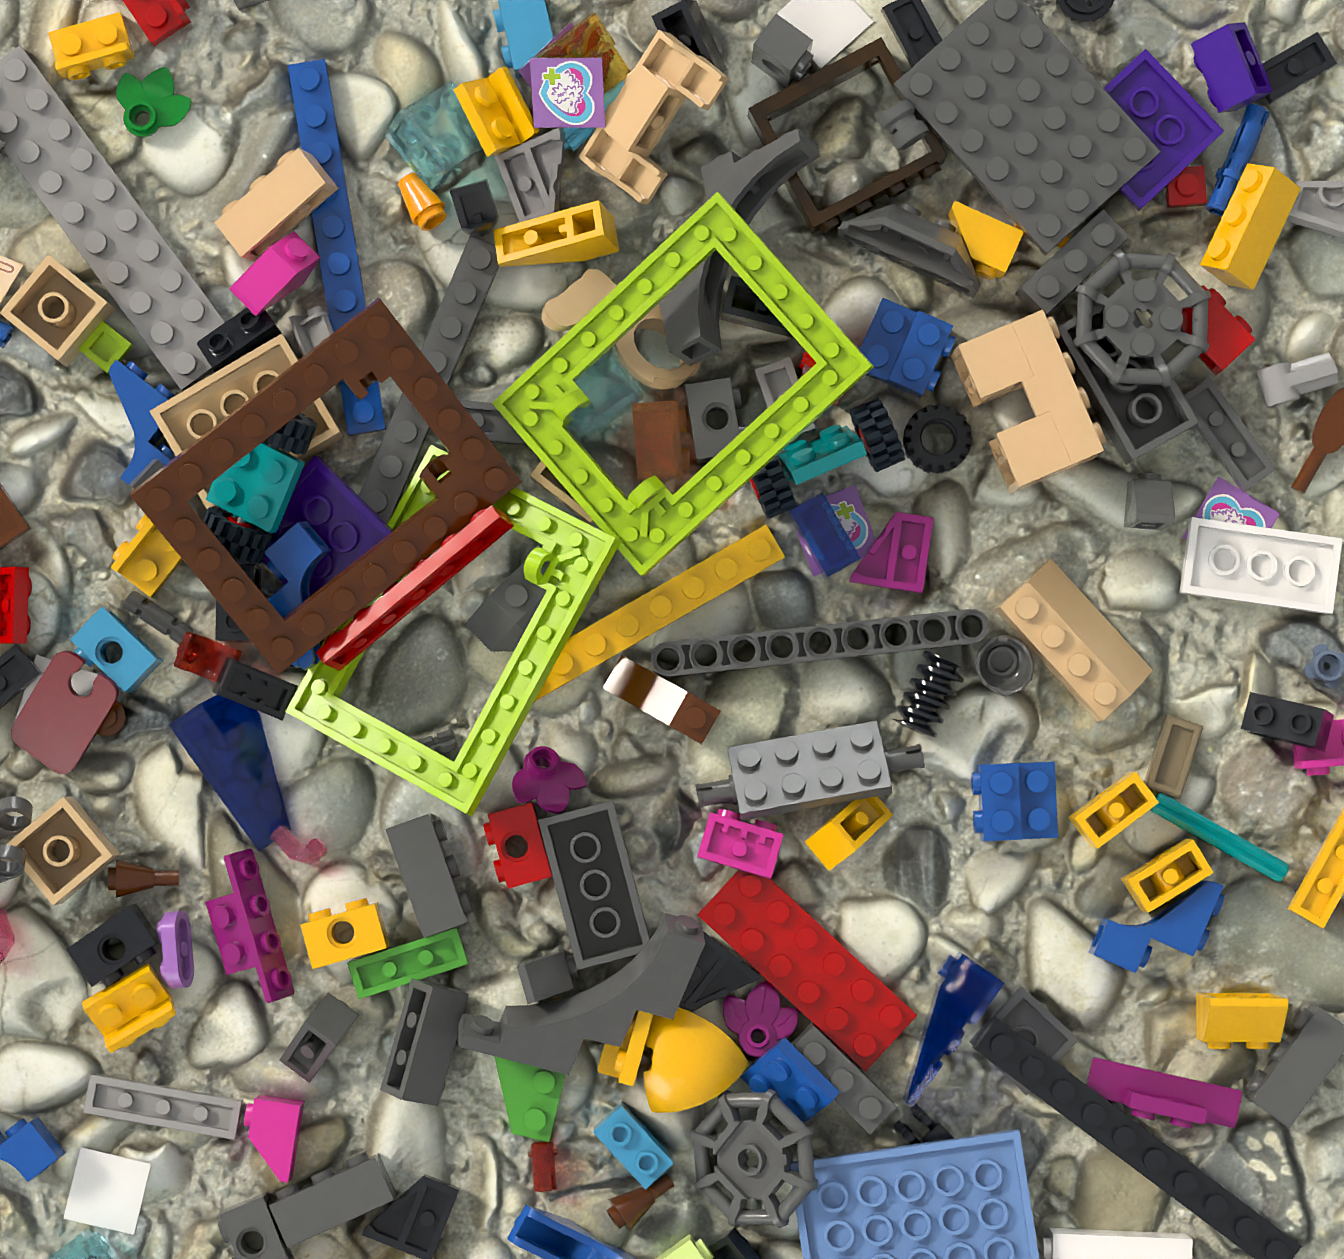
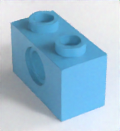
(137, 658)
(633, 1145)

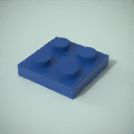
(793, 1078)

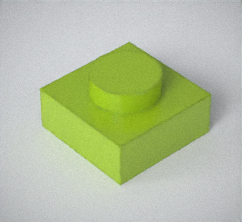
(105, 346)

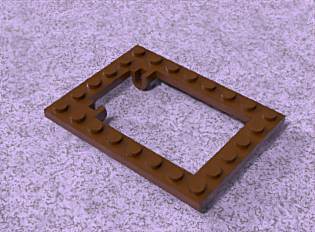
(360, 353)

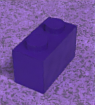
(1231, 67)

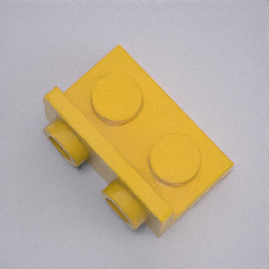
(91, 46)
(496, 112)
(146, 559)
(130, 1007)
(625, 1060)

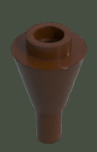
(133, 878)
(631, 1206)

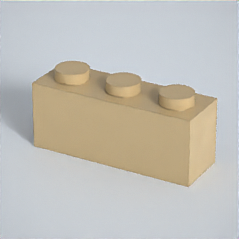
(275, 204)

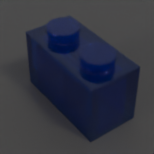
(824, 536)

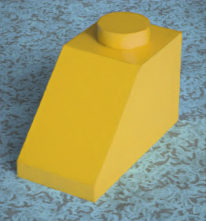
(986, 239)
(848, 830)

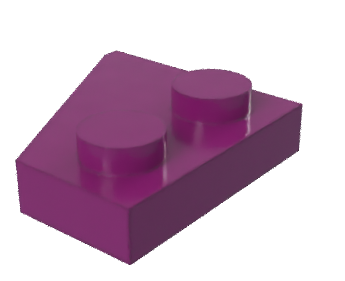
(898, 555)

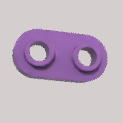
(177, 949)

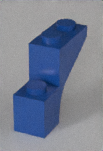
(138, 400)
(295, 558)
(1177, 926)
(29, 1148)
(559, 1238)

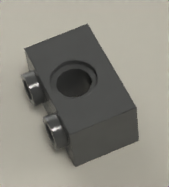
(783, 51)
(709, 397)
(253, 1216)

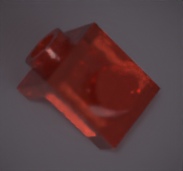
(203, 655)

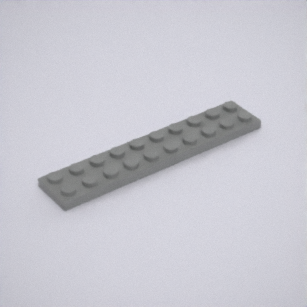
(104, 220)

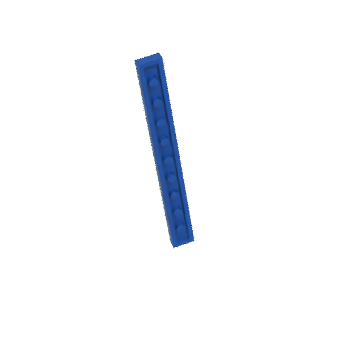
(334, 227)

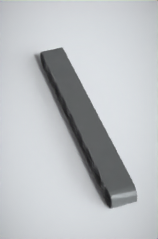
(837, 635)

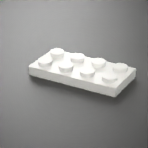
(1261, 565)

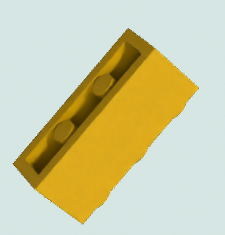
(1250, 226)

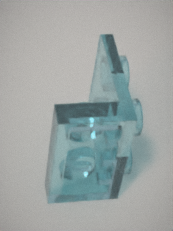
(434, 135)
(610, 397)

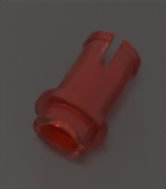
(543, 1166)

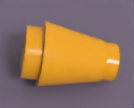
(422, 203)

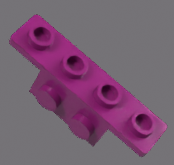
(247, 928)
(1164, 1094)

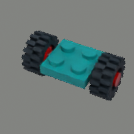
(831, 450)
(258, 491)

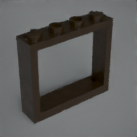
(813, 86)

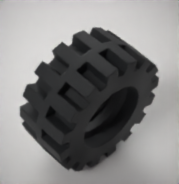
(961, 438)

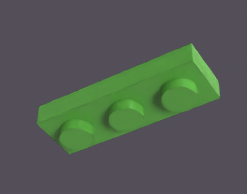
(407, 961)

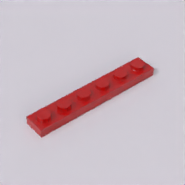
(415, 588)

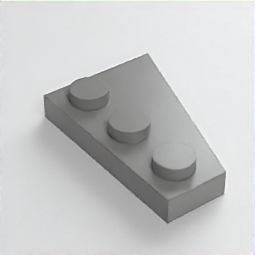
(1320, 207)

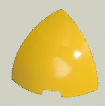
(689, 1062)

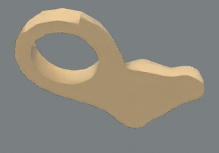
(581, 297)

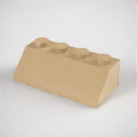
(1074, 641)

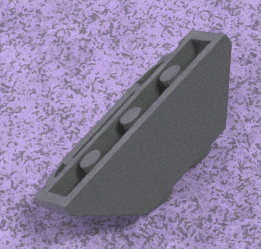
(915, 244)
(509, 610)

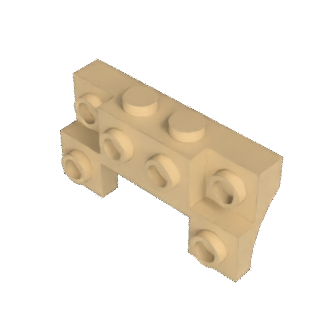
(645, 109)

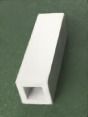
(1112, 1244)

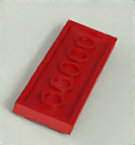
(807, 966)

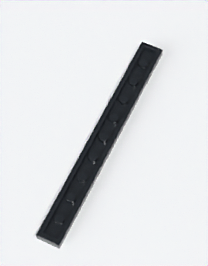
(1133, 1143)

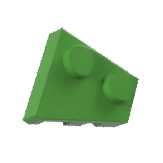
(530, 1097)

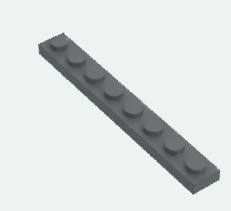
(443, 350)

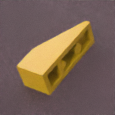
(558, 237)

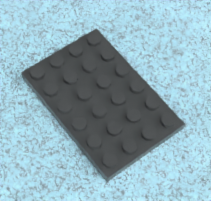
(1026, 120)

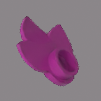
(547, 785)
(759, 1013)

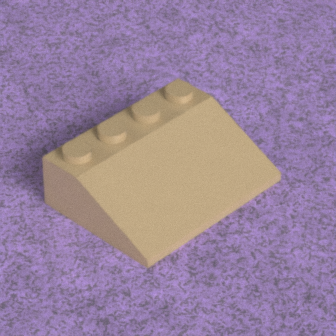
(211, 400)

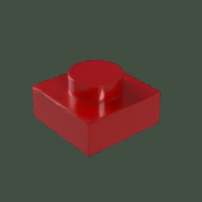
(1187, 188)

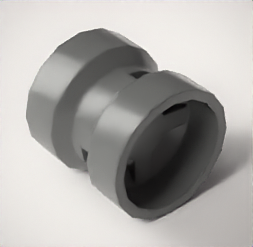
(903, 125)

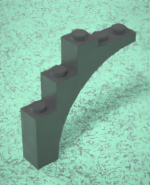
(693, 307)

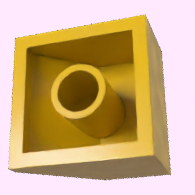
(1240, 1018)

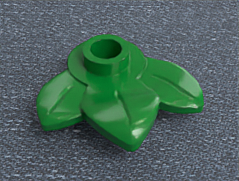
(154, 97)

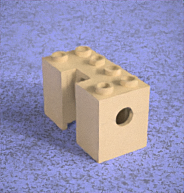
(1030, 358)

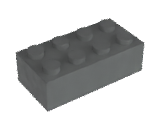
(1132, 414)
(595, 884)

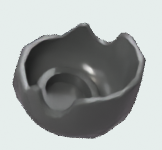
(1005, 664)

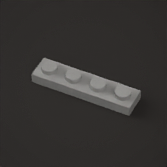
(163, 1106)

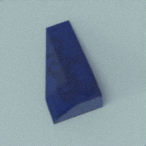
(235, 759)
(958, 999)

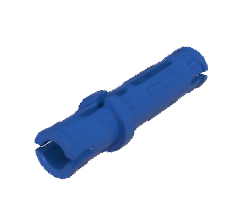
(1238, 157)

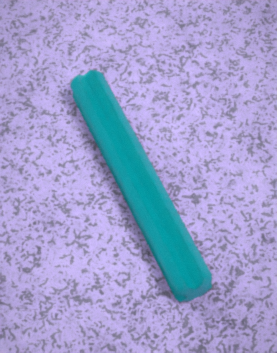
(1220, 838)

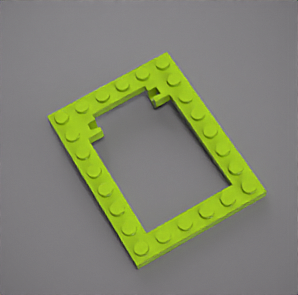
(547, 394)
(576, 565)

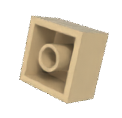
(56, 310)
(64, 850)

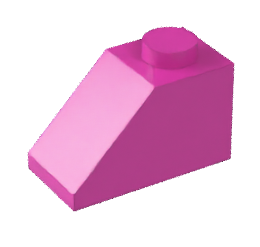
(275, 273)
(275, 1132)

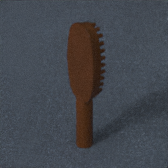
(1326, 439)

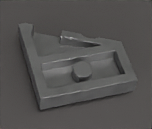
(534, 174)

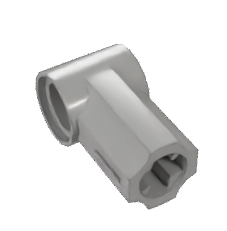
(1288, 381)

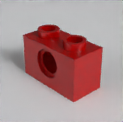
(523, 822)

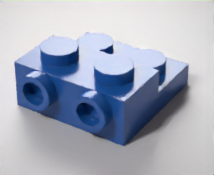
(906, 347)
(1015, 801)

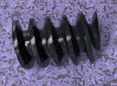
(929, 694)

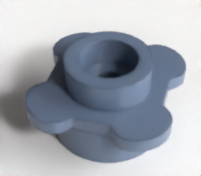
(1315, 668)

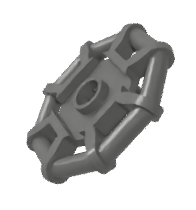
(1164, 319)
(773, 1156)

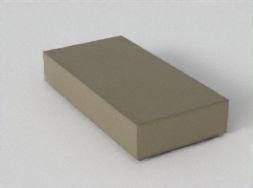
(1173, 756)

